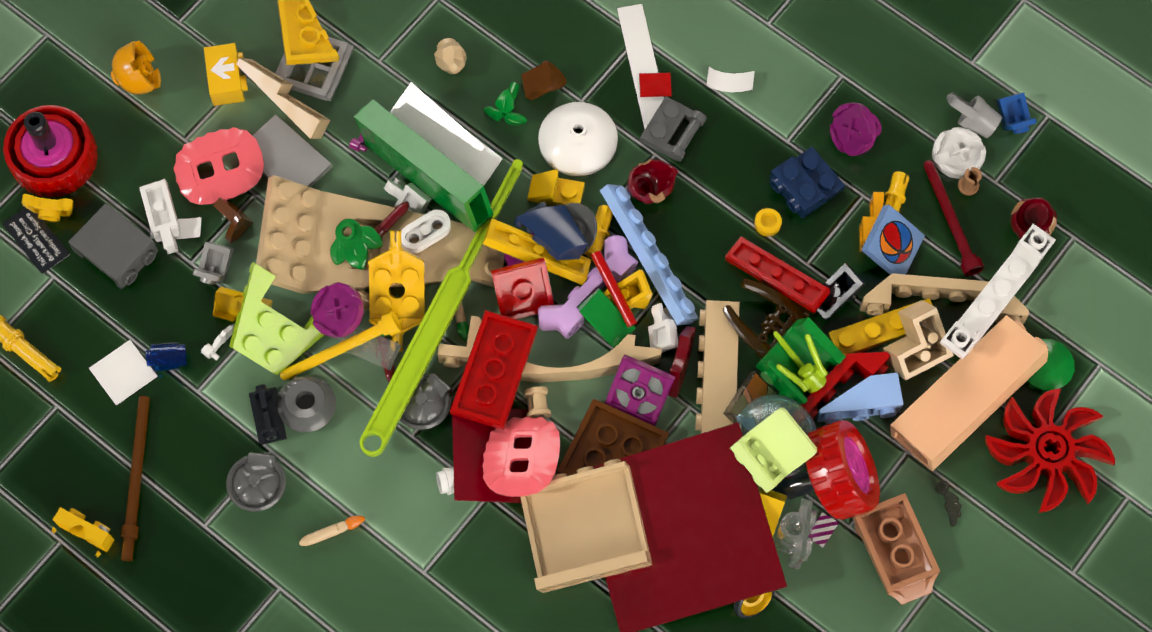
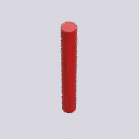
(614, 289)

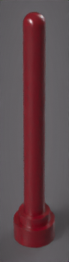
(971, 264)

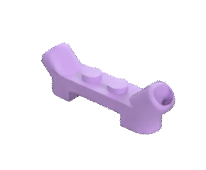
(566, 317)

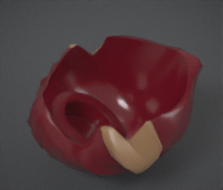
(651, 181)
(1030, 212)

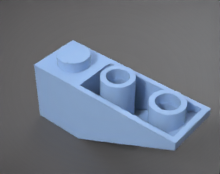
(871, 397)

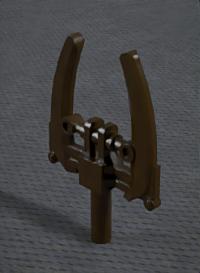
(773, 322)

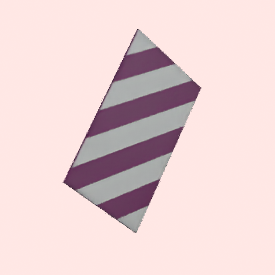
(823, 529)

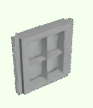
(317, 79)

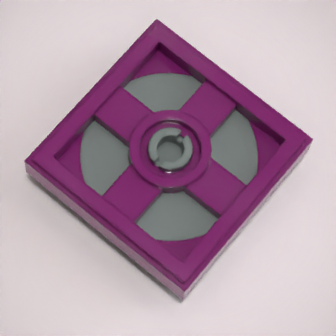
(640, 390)

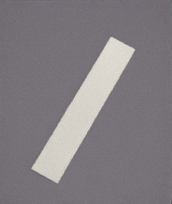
(639, 54)

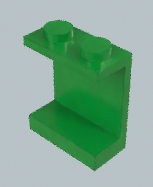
(795, 337)

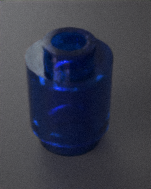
(166, 356)

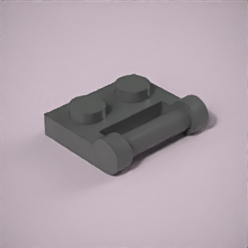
(666, 123)

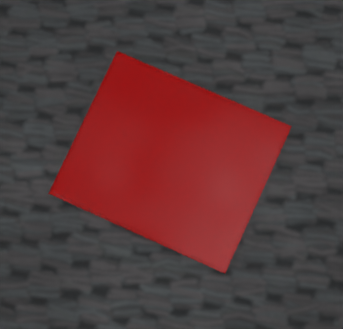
(655, 84)

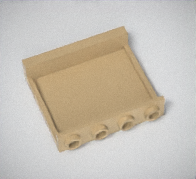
(586, 527)

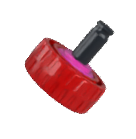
(50, 151)
(838, 473)

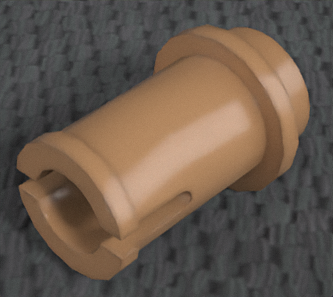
(969, 182)

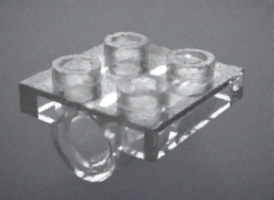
(801, 523)

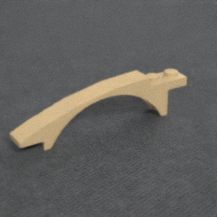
(607, 365)

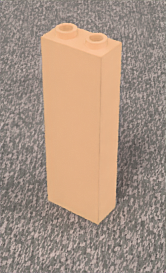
(969, 392)

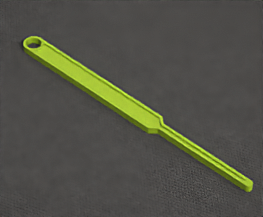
(431, 331)

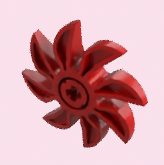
(1048, 463)

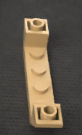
(957, 290)

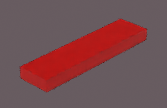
(777, 274)

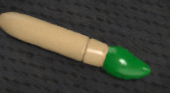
(462, 326)

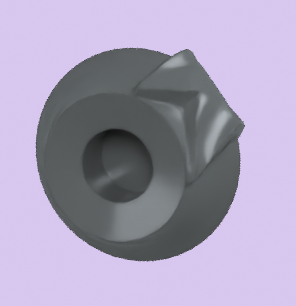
(306, 404)
(428, 404)
(256, 482)

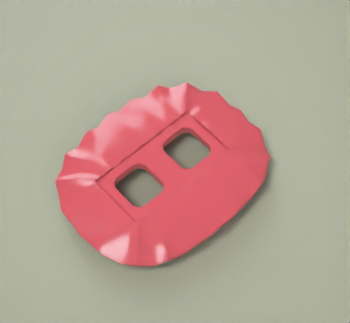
(223, 183)
(542, 457)

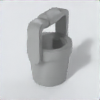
(975, 115)

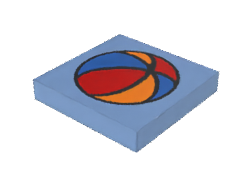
(892, 241)

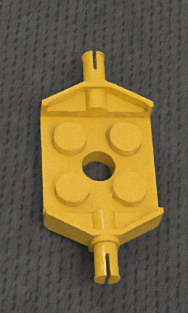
(399, 267)

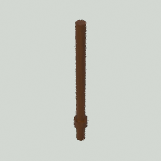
(130, 531)

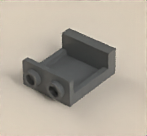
(114, 246)

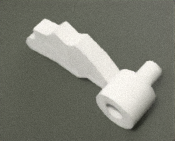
(210, 351)

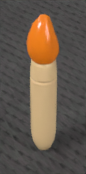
(332, 530)

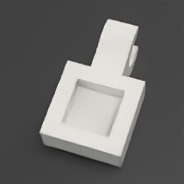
(417, 199)
(664, 330)

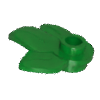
(354, 247)

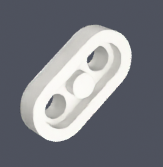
(424, 231)

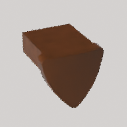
(542, 80)
(238, 219)

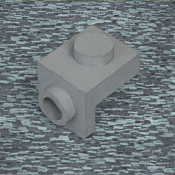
(214, 263)

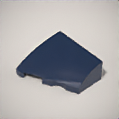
(555, 231)

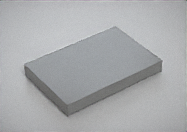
(289, 155)

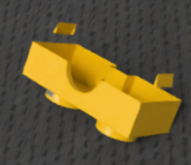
(229, 303)
(93, 533)

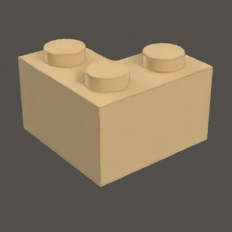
(921, 345)

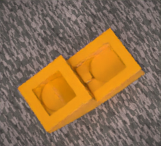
(867, 223)

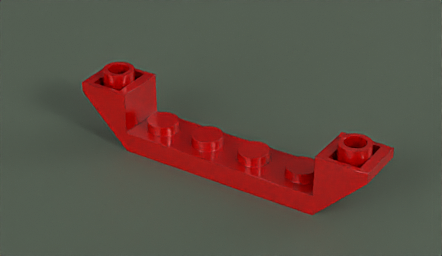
(862, 363)

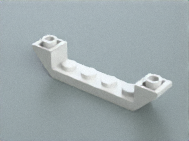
(998, 292)

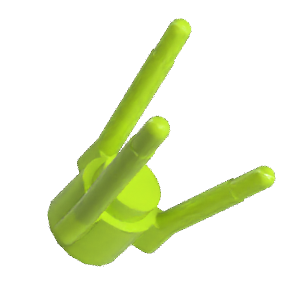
(810, 376)

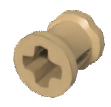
(537, 402)

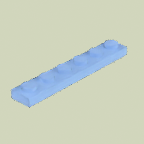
(649, 255)

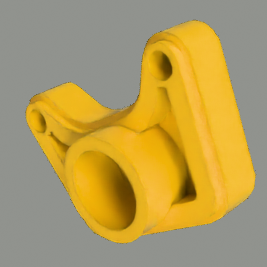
(48, 208)

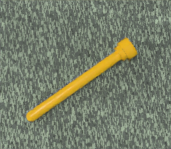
(387, 325)

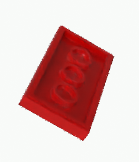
(494, 370)

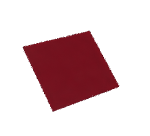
(468, 458)

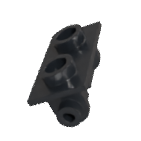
(266, 416)

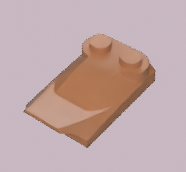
(898, 549)

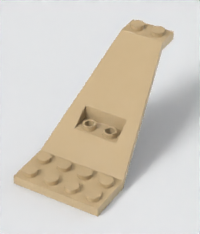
(302, 226)

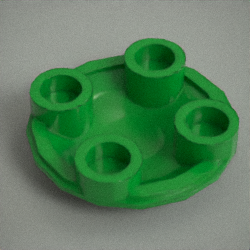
(1056, 371)

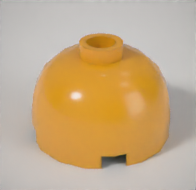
(134, 69)

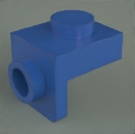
(1015, 113)

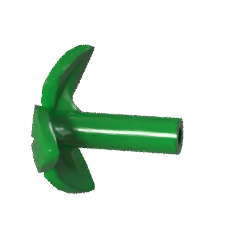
(505, 105)

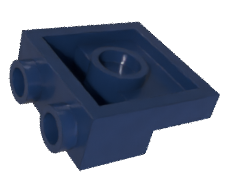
(805, 182)

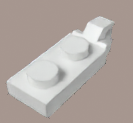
(161, 214)

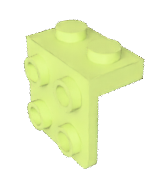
(774, 449)

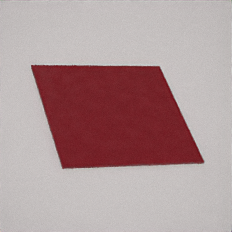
(701, 531)

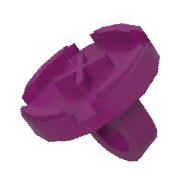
(854, 128)
(337, 310)

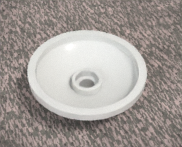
(581, 152)

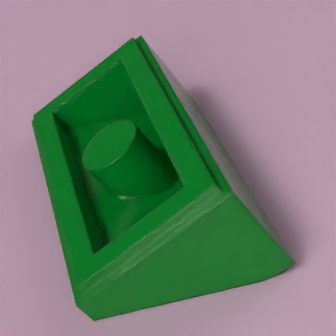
(605, 318)

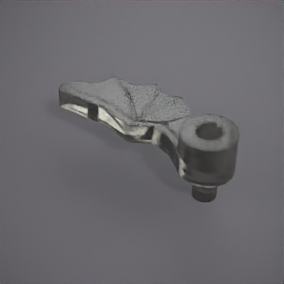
(951, 501)

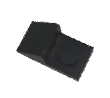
(843, 287)

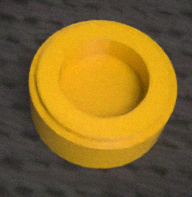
(768, 222)

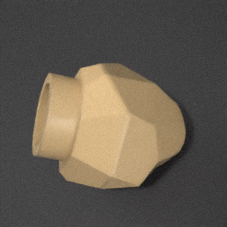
(450, 56)

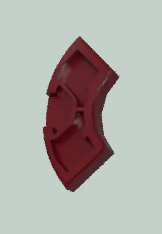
(682, 359)

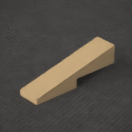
(278, 90)

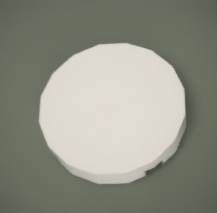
(957, 151)

